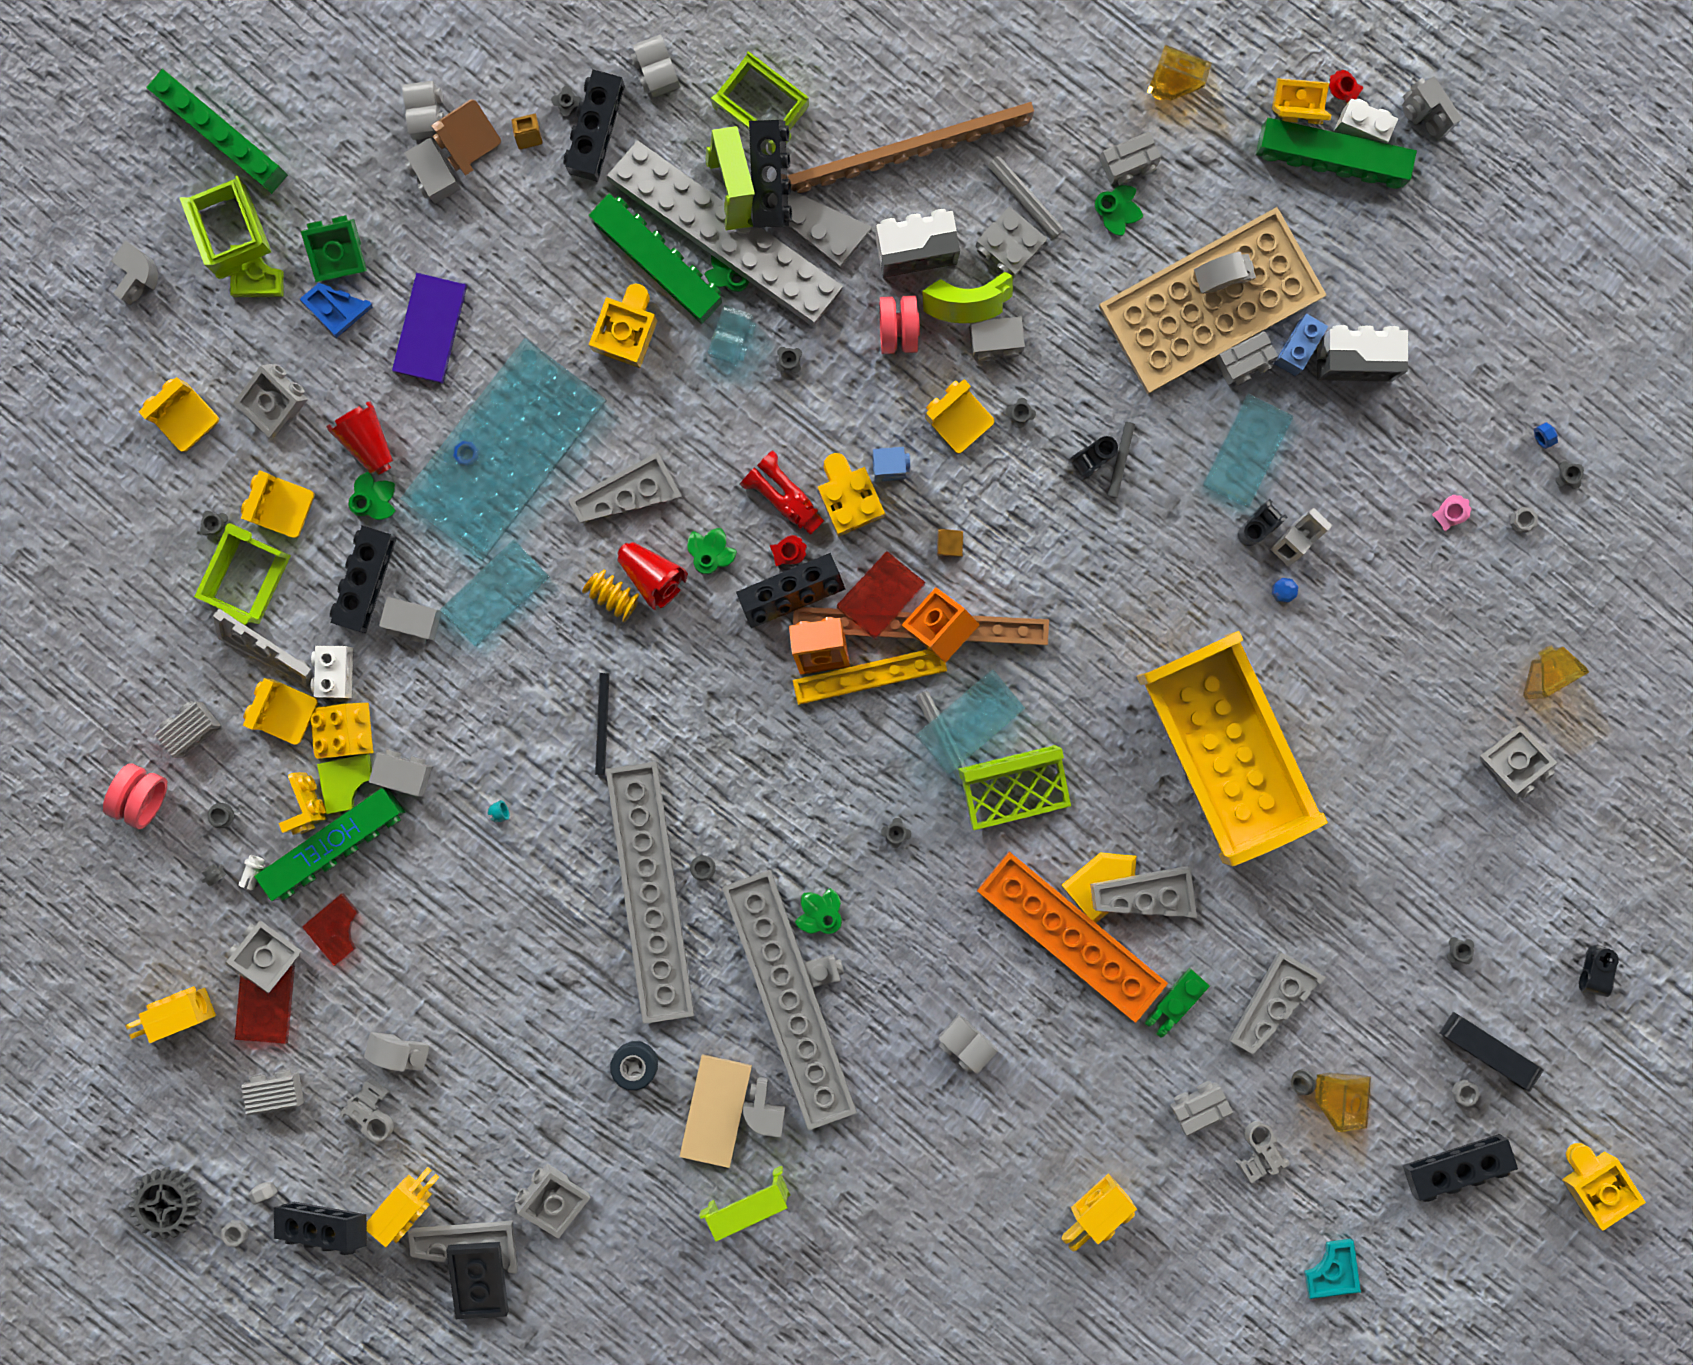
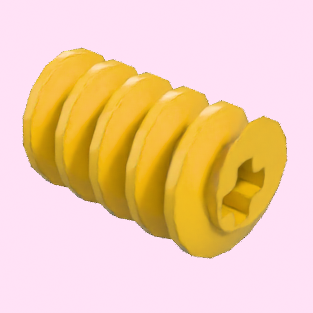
(611, 594)

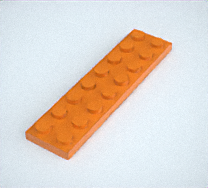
(1072, 936)

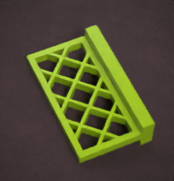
(1016, 765)

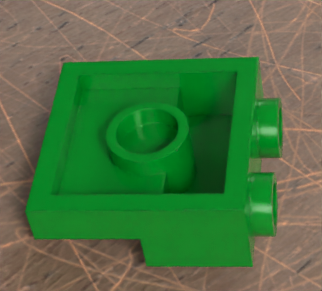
(333, 248)

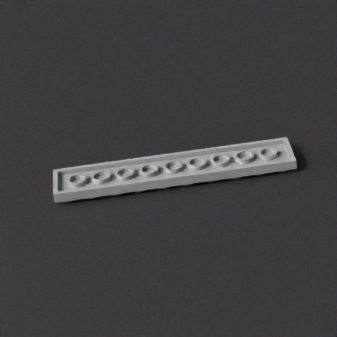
(702, 219)
(650, 892)
(789, 999)

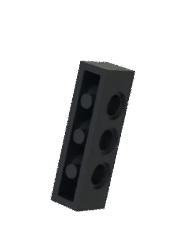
(760, 134)
(590, 164)
(375, 571)
(790, 590)
(1500, 1165)
(320, 1227)

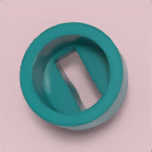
(499, 812)

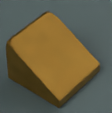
(527, 131)
(950, 543)

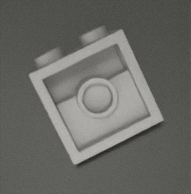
(1430, 103)
(1010, 242)
(270, 399)
(1519, 763)
(262, 956)
(551, 1200)

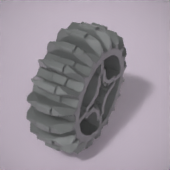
(162, 1222)

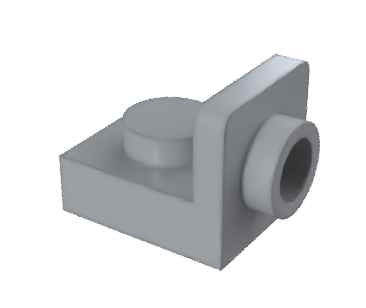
(824, 970)

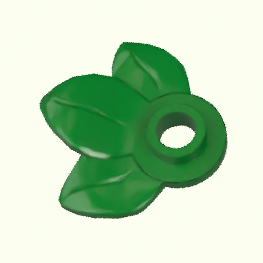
(1122, 209)
(722, 276)
(376, 496)
(711, 547)
(817, 909)

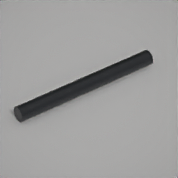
(602, 720)

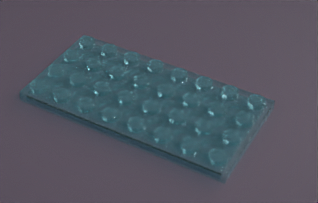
(511, 447)

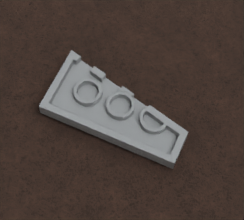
(824, 228)
(629, 490)
(259, 648)
(1157, 892)
(1278, 994)
(432, 1242)

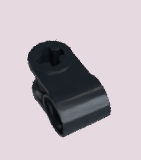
(1091, 459)
(1264, 521)
(1598, 974)

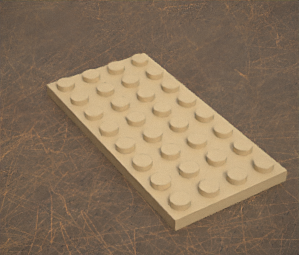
(1175, 328)

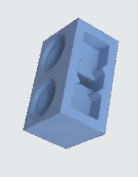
(1301, 344)
(890, 464)

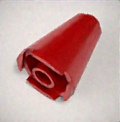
(363, 437)
(651, 574)

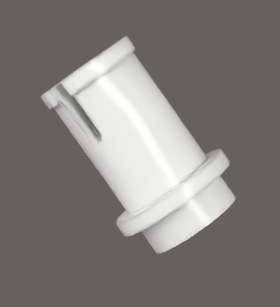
(253, 866)

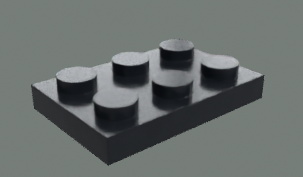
(477, 1280)

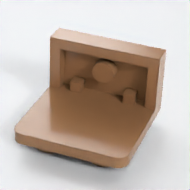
(465, 135)

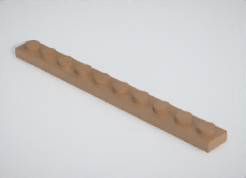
(920, 145)
(990, 630)

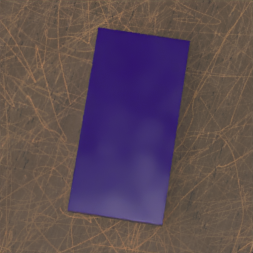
(429, 328)

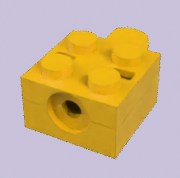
(627, 328)
(849, 496)
(173, 1014)
(1597, 1189)
(403, 1205)
(1099, 1214)

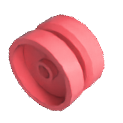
(901, 324)
(135, 796)

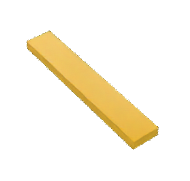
(867, 676)

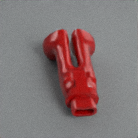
(793, 504)

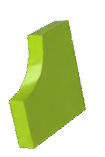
(257, 280)
(342, 780)

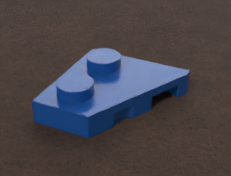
(334, 308)

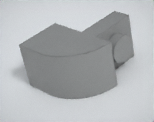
(140, 272)
(1224, 272)
(1300, 537)
(394, 1053)
(763, 1117)

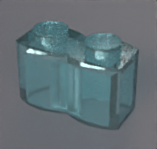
(731, 335)

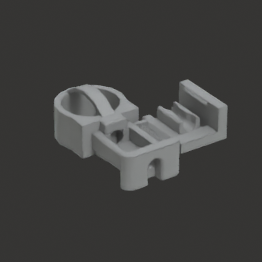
(364, 1109)
(1263, 1158)

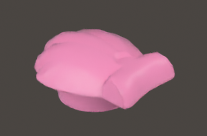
(1453, 511)

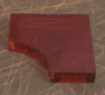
(332, 929)

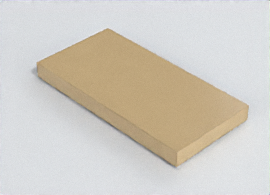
(715, 1111)

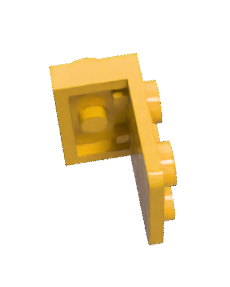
(1301, 100)
(179, 414)
(958, 416)
(277, 504)
(280, 711)
(341, 730)
(312, 807)

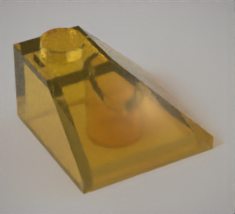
(1178, 74)
(1552, 672)
(1344, 1100)

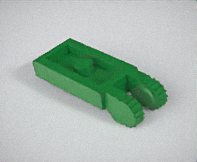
(1178, 1001)

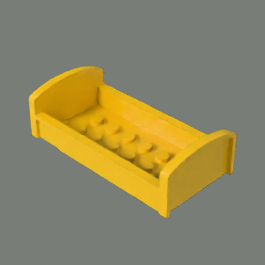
(1232, 750)

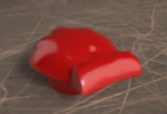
(1344, 86)
(789, 550)

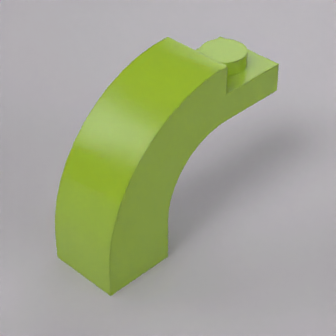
(967, 305)

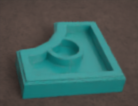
(1335, 1273)

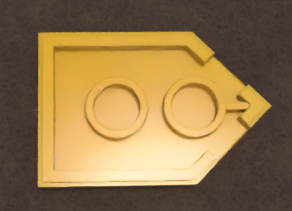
(1099, 869)

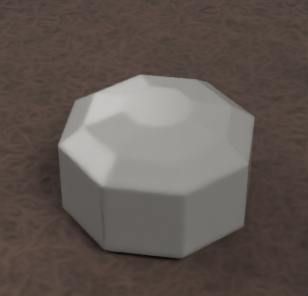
(1524, 519)
(1465, 1093)
(262, 1192)
(234, 1233)

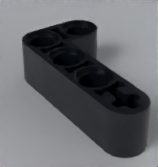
(1491, 1052)

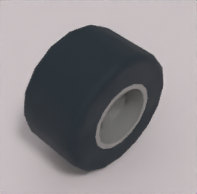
(631, 1074)

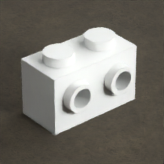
(1366, 122)
(332, 671)

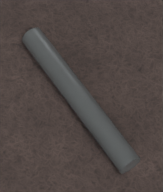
(1121, 460)

